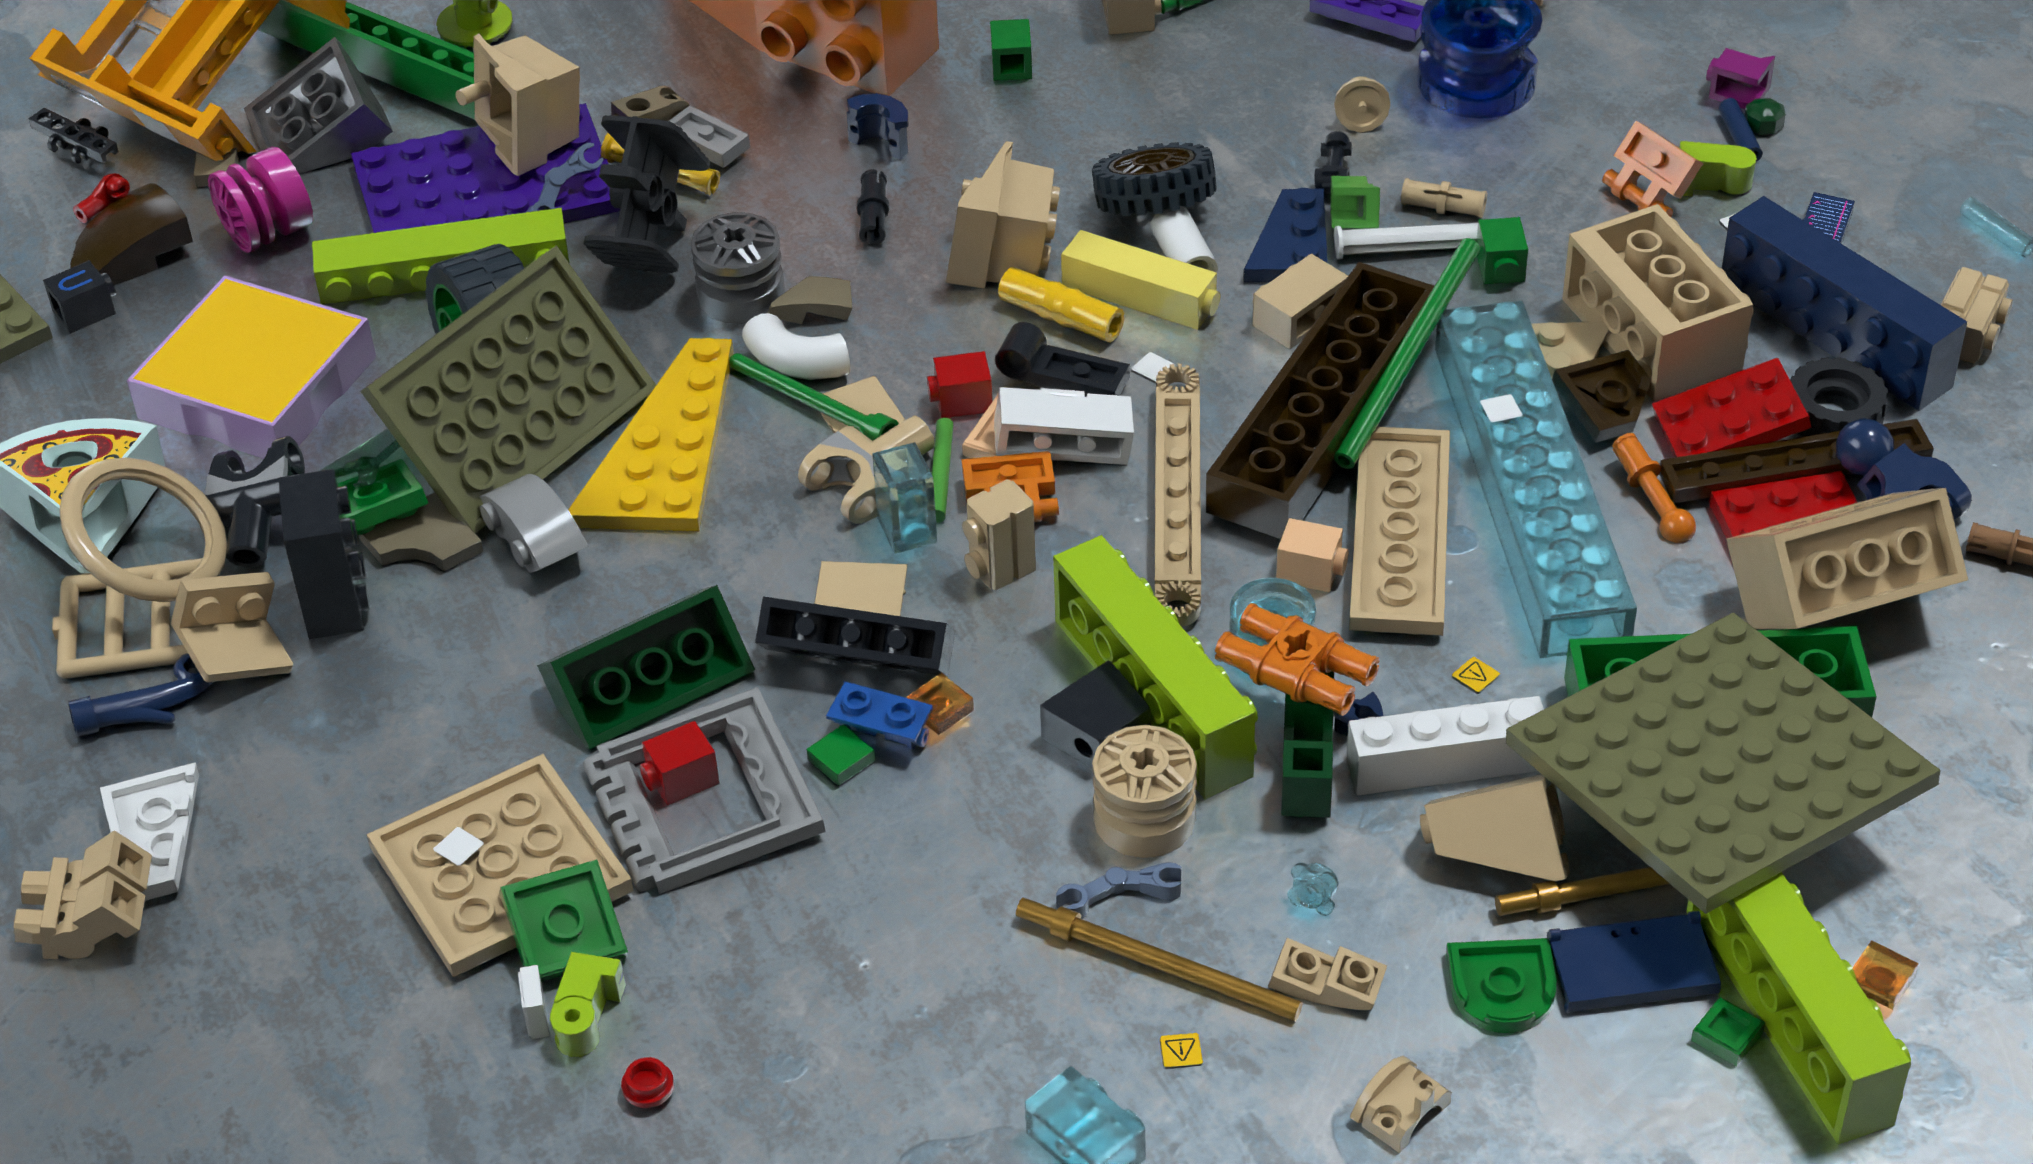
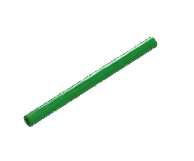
(1406, 354)

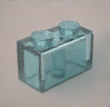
(905, 497)
(1082, 1124)

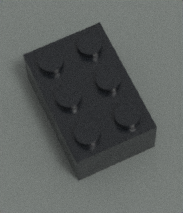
(322, 554)

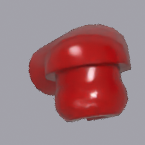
(107, 191)

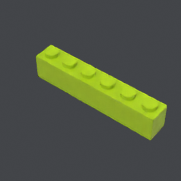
(401, 258)

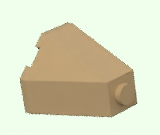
(1501, 827)

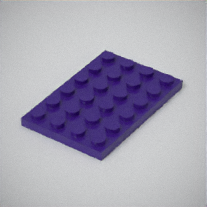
(463, 179)

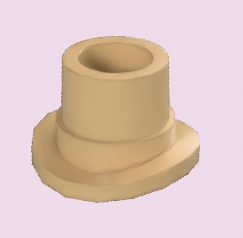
(1362, 104)

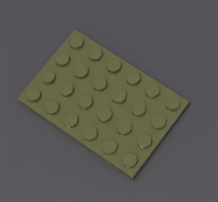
(510, 387)

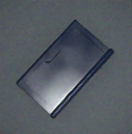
(1616, 968)

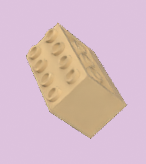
(1658, 299)
(1847, 559)

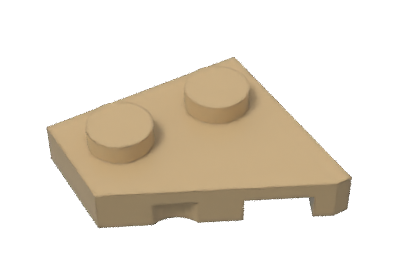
(1569, 342)

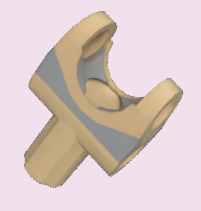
(848, 460)

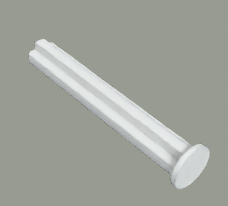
(1401, 238)

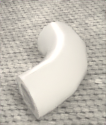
(795, 354)

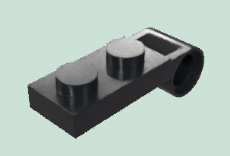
(1029, 359)

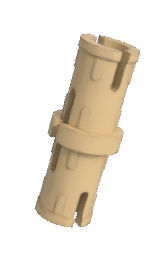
(1444, 197)

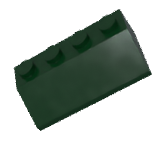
(647, 667)

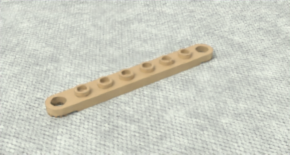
(1178, 492)

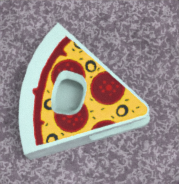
(44, 460)

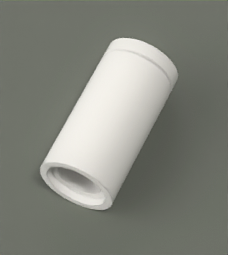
(1182, 239)

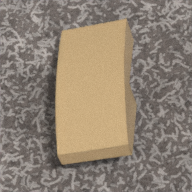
(1336, 981)

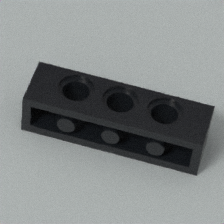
(855, 636)

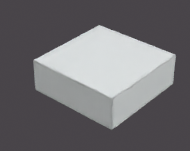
(533, 1002)

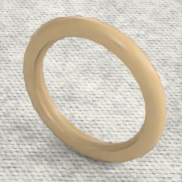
(156, 475)

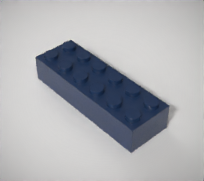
(1843, 302)

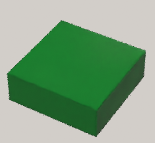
(840, 755)
(1728, 1031)

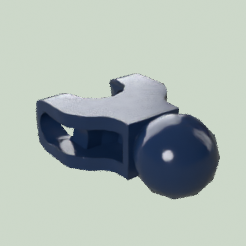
(1868, 450)

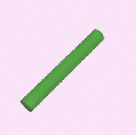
(941, 465)

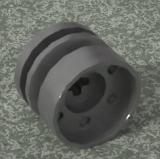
(737, 266)

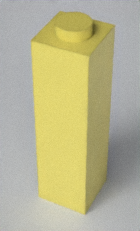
(1140, 279)

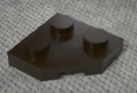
(1604, 393)

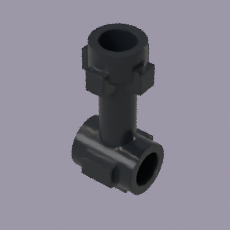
(1335, 148)

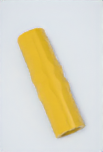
(1061, 304)

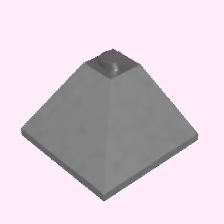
(319, 111)

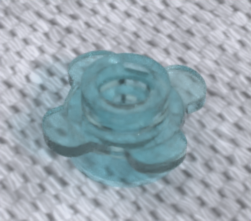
(1318, 878)

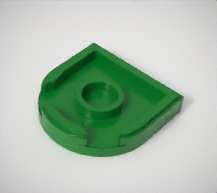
(1502, 982)

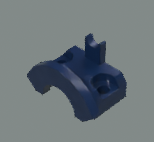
(878, 117)

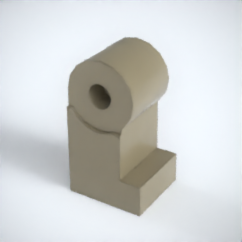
(654, 103)

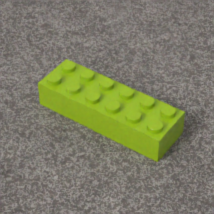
(1120, 620)
(1810, 1007)

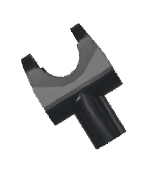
(251, 498)

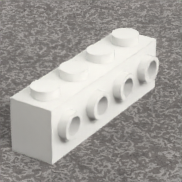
(1436, 746)

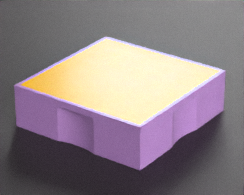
(251, 367)

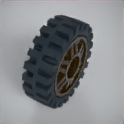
(1154, 179)

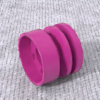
(260, 199)

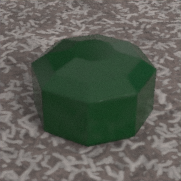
(1765, 116)

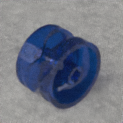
(1478, 55)

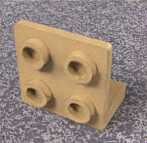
(227, 627)

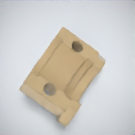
(1397, 1102)

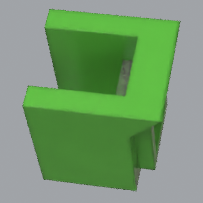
(1354, 202)

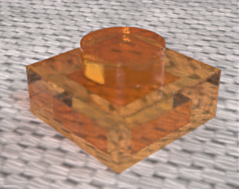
(948, 702)
(1884, 974)

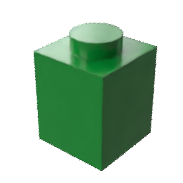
(1011, 49)
(1502, 250)

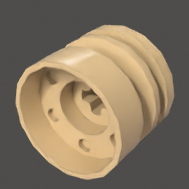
(1144, 791)

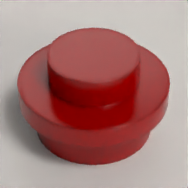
(647, 1083)

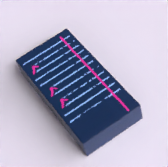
(1830, 214)

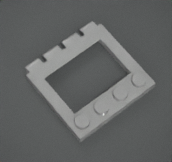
(766, 765)

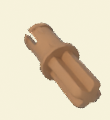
(2000, 544)

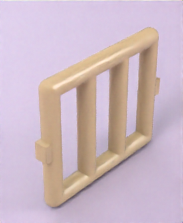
(114, 659)

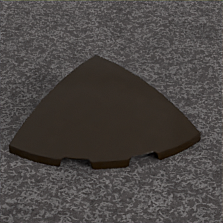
(132, 233)

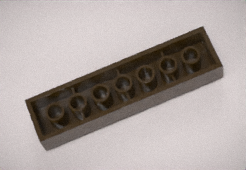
(1291, 435)

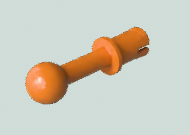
(1675, 524)

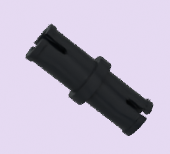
(872, 207)

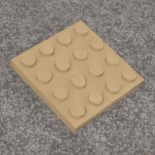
(527, 831)

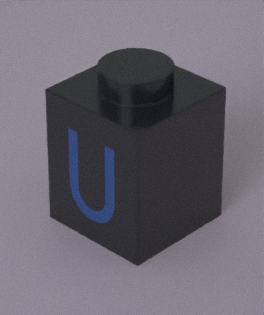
(80, 296)

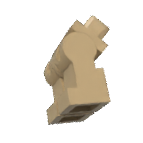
(84, 898)

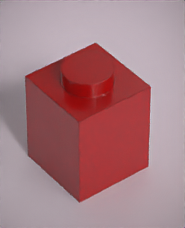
(961, 384)
(679, 763)

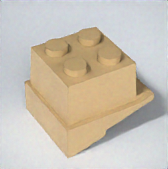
(523, 100)
(1003, 222)

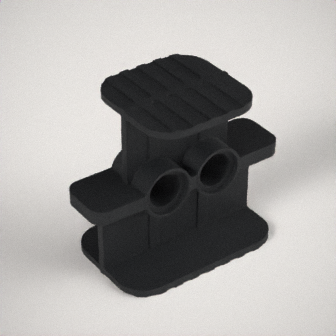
(644, 191)

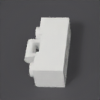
(1065, 424)

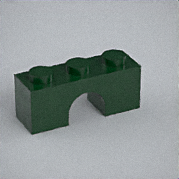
(1307, 759)

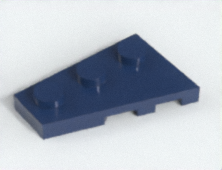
(1289, 235)

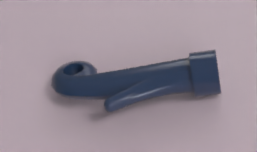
(139, 704)

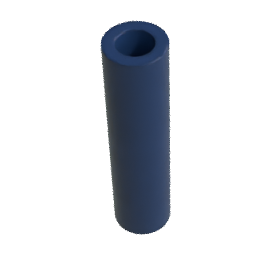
(1739, 126)

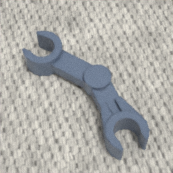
(556, 177)
(1117, 880)

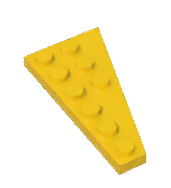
(666, 453)

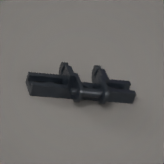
(72, 133)

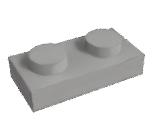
(714, 138)

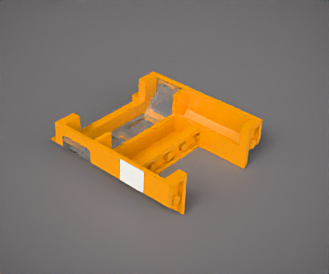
(163, 60)

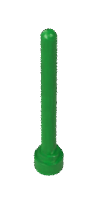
(870, 425)

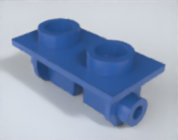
(882, 713)

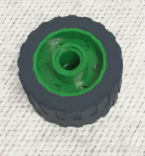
(465, 280)

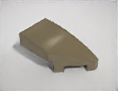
(814, 295)

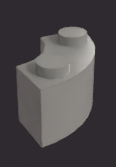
(532, 522)

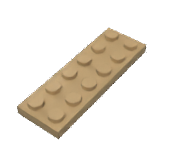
(1401, 532)

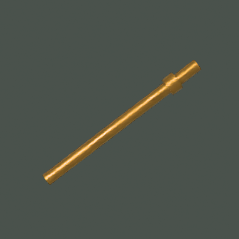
(1549, 896)
(1069, 925)

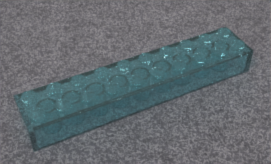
(1534, 479)

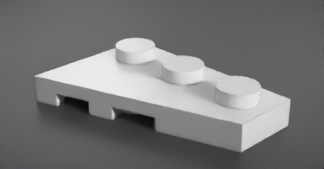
(157, 817)

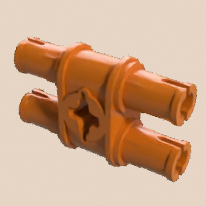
(1297, 659)

